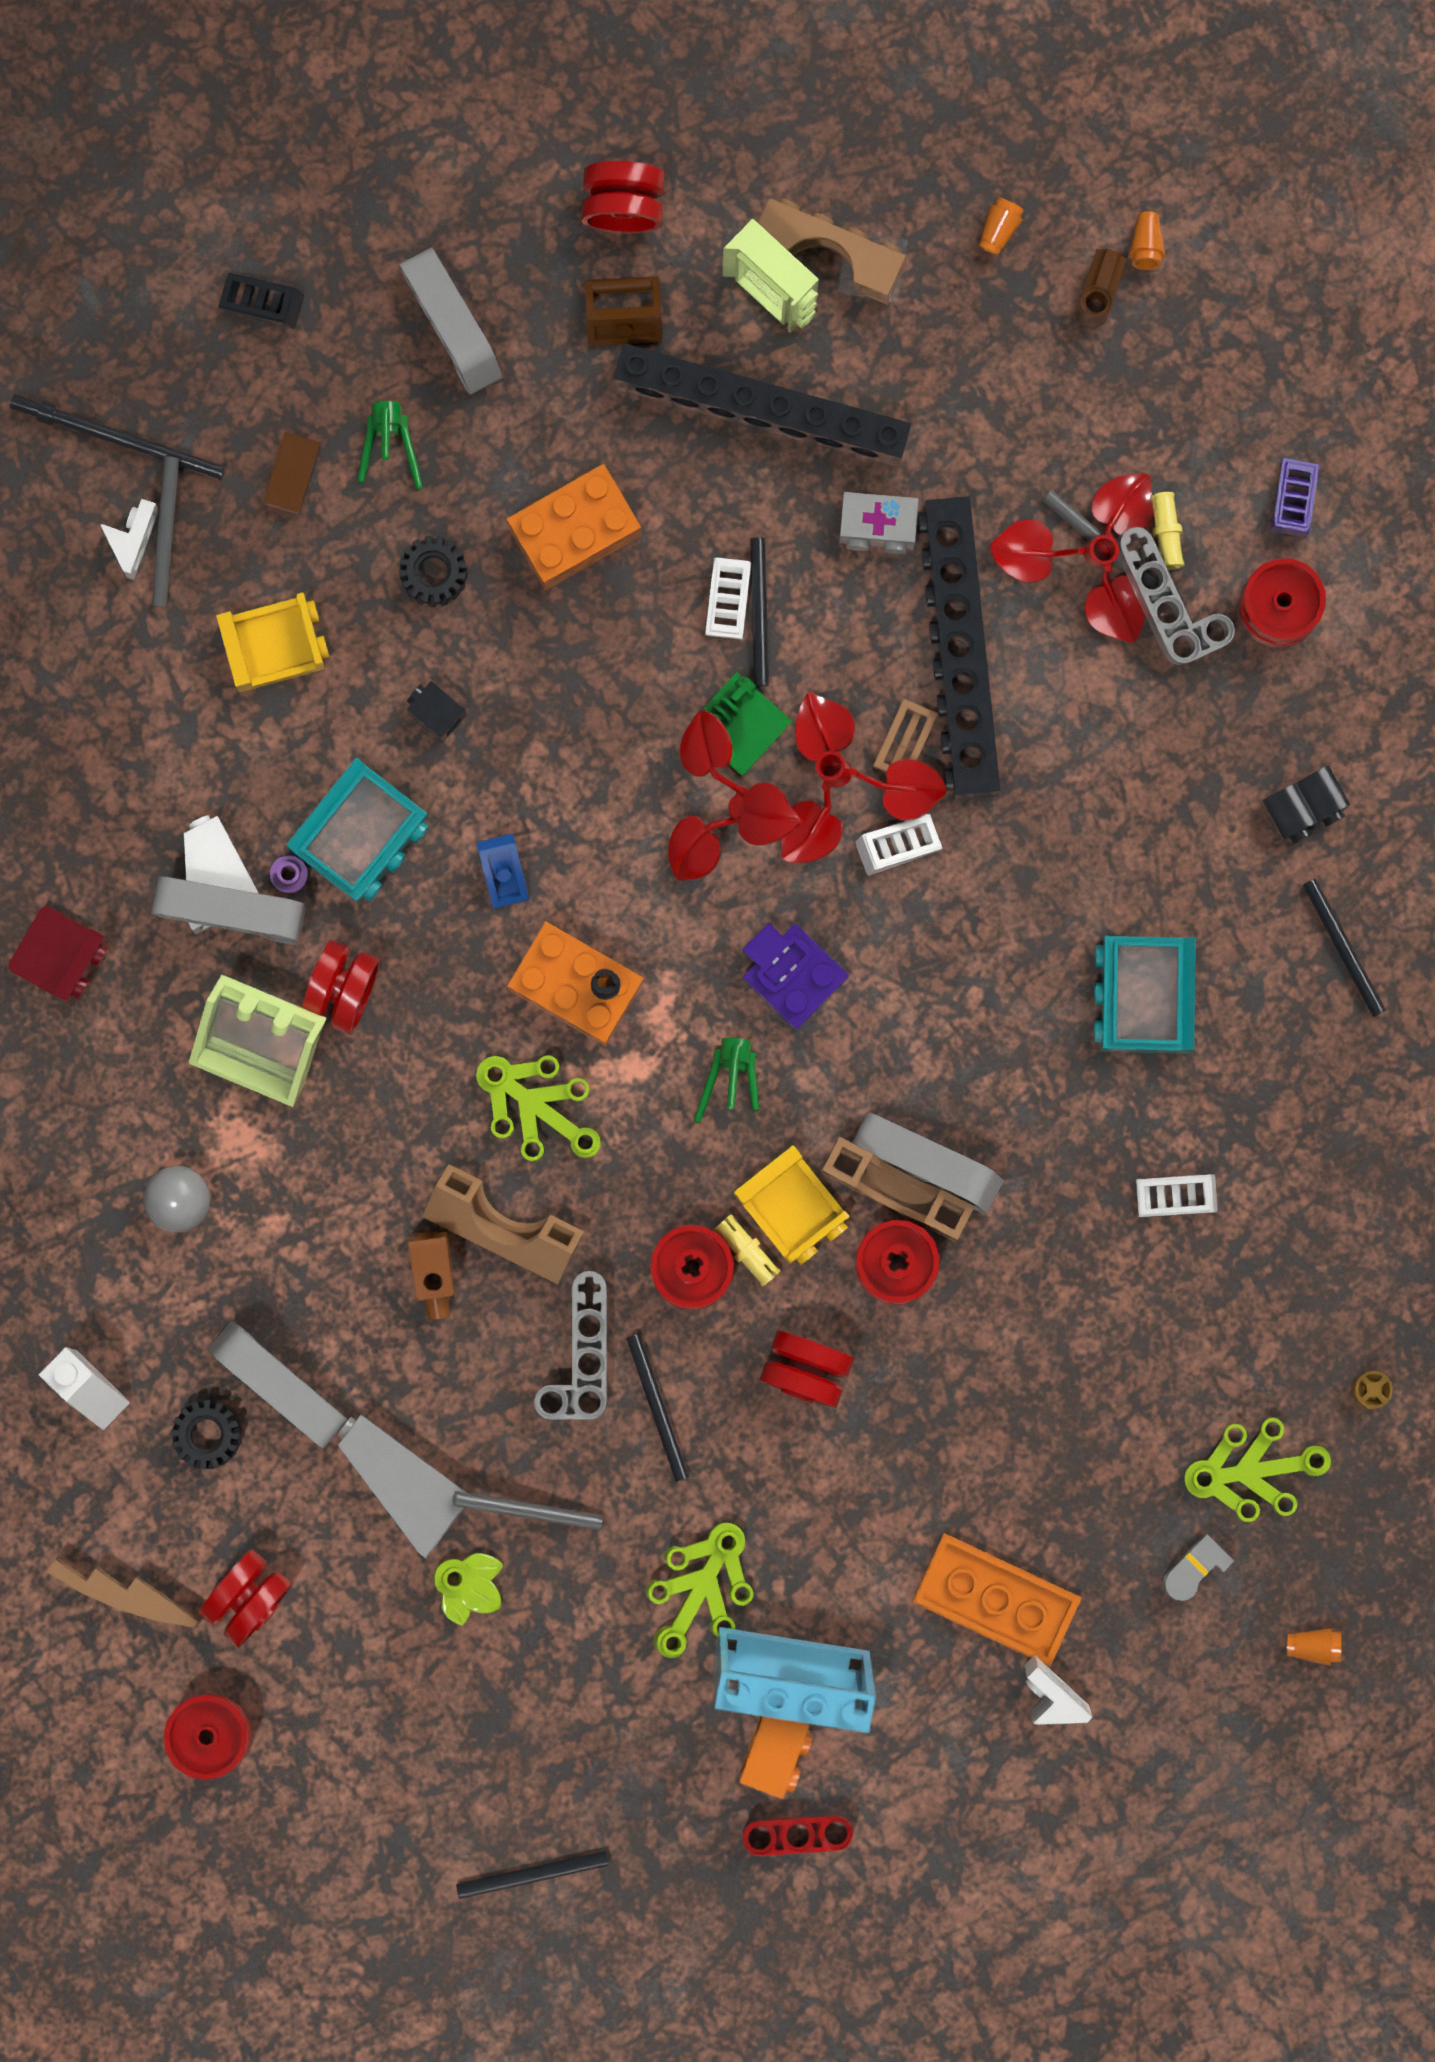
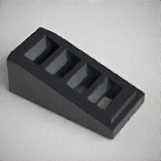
(290, 308)

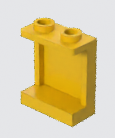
(273, 643)
(792, 1206)

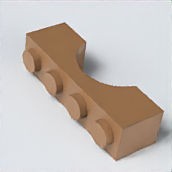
(873, 265)
(897, 1190)
(463, 1209)

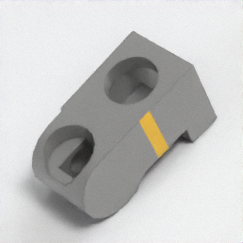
(1183, 1577)

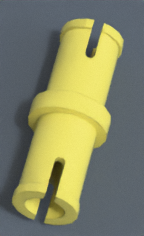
(1167, 530)
(747, 1250)

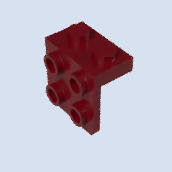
(59, 955)

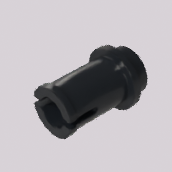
(605, 993)

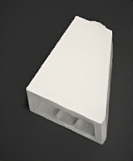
(213, 859)
(84, 1387)

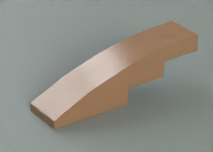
(138, 1599)

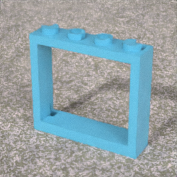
(799, 1662)

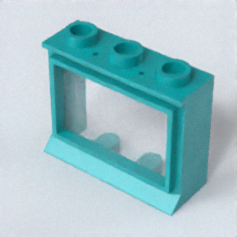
(359, 832)
(1146, 994)

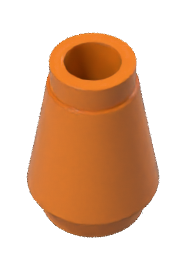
(1000, 225)
(1147, 242)
(1316, 1646)

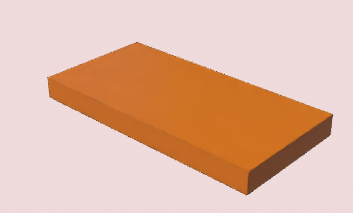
(996, 1599)

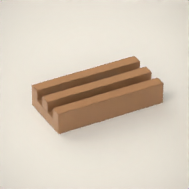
(918, 712)

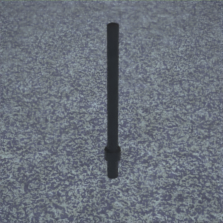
(48, 413)

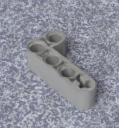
(451, 320)
(1167, 593)
(229, 909)
(929, 1161)
(581, 1346)
(277, 1384)

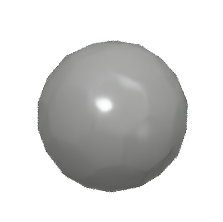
(176, 1199)

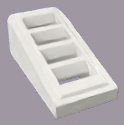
(732, 566)
(869, 855)
(1209, 1192)

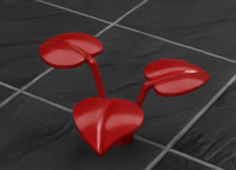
(1111, 608)
(819, 733)
(760, 812)

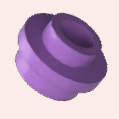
(297, 882)

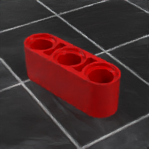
(816, 1835)

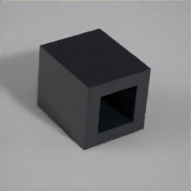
(435, 711)

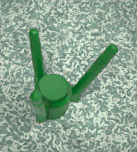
(386, 421)
(734, 1055)

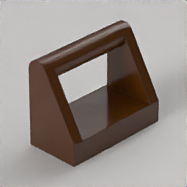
(625, 324)

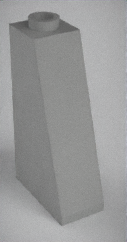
(404, 1483)

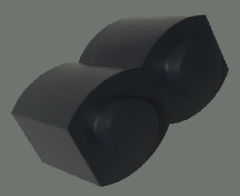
(1306, 804)

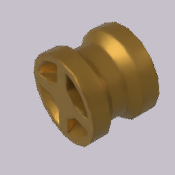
(1382, 1390)

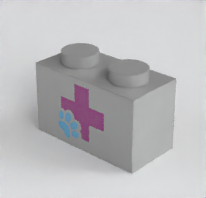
(878, 522)

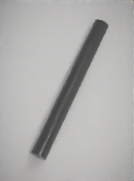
(1087, 530)
(165, 532)
(527, 1510)

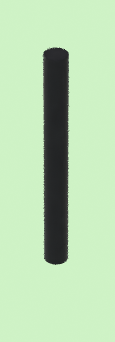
(759, 612)
(1344, 947)
(657, 1407)
(532, 1874)

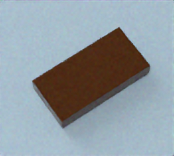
(292, 473)

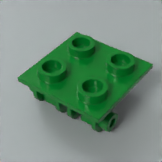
(749, 720)

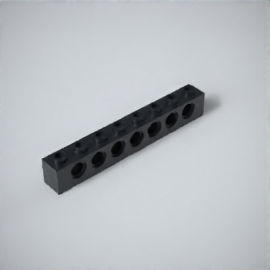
(761, 405)
(956, 516)

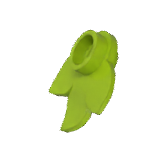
(474, 1588)

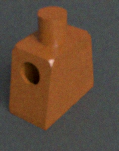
(428, 1255)

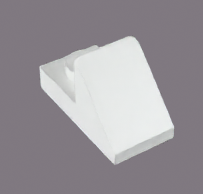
(131, 546)
(1060, 1704)

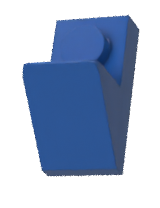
(502, 871)

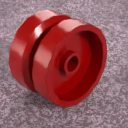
(622, 197)
(1269, 621)
(335, 985)
(900, 1240)
(695, 1245)
(805, 1373)
(249, 1602)
(230, 1732)

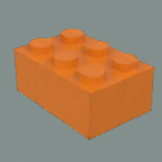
(574, 527)
(558, 981)
(773, 1755)

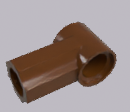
(1101, 286)

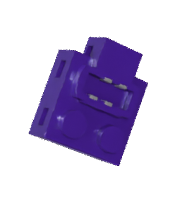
(791, 973)

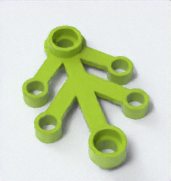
(533, 1103)
(1250, 1471)
(702, 1584)

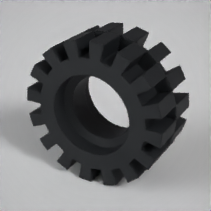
(429, 549)
(183, 1429)

